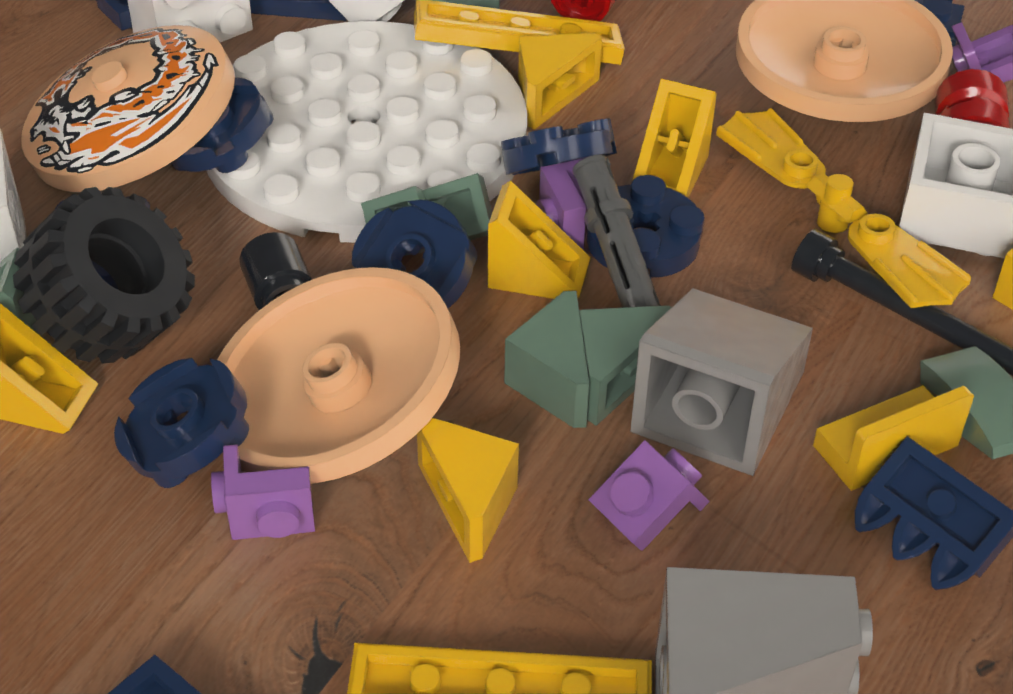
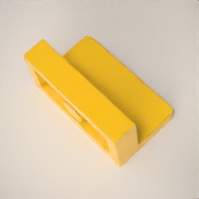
(866, 440)

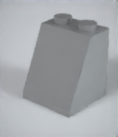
(717, 378)
(759, 633)

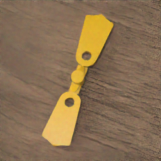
(907, 265)

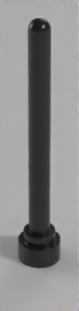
(822, 259)

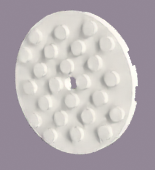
(434, 108)

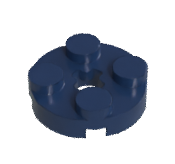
(232, 135)
(557, 146)
(675, 224)
(426, 226)
(173, 449)

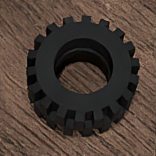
(75, 301)

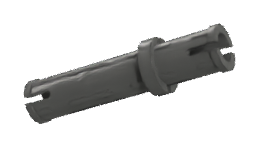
(610, 220)

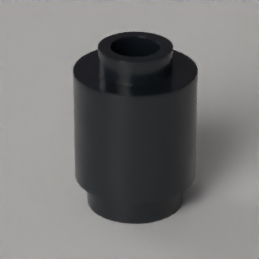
(272, 267)

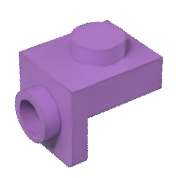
(987, 53)
(562, 199)
(648, 493)
(262, 501)

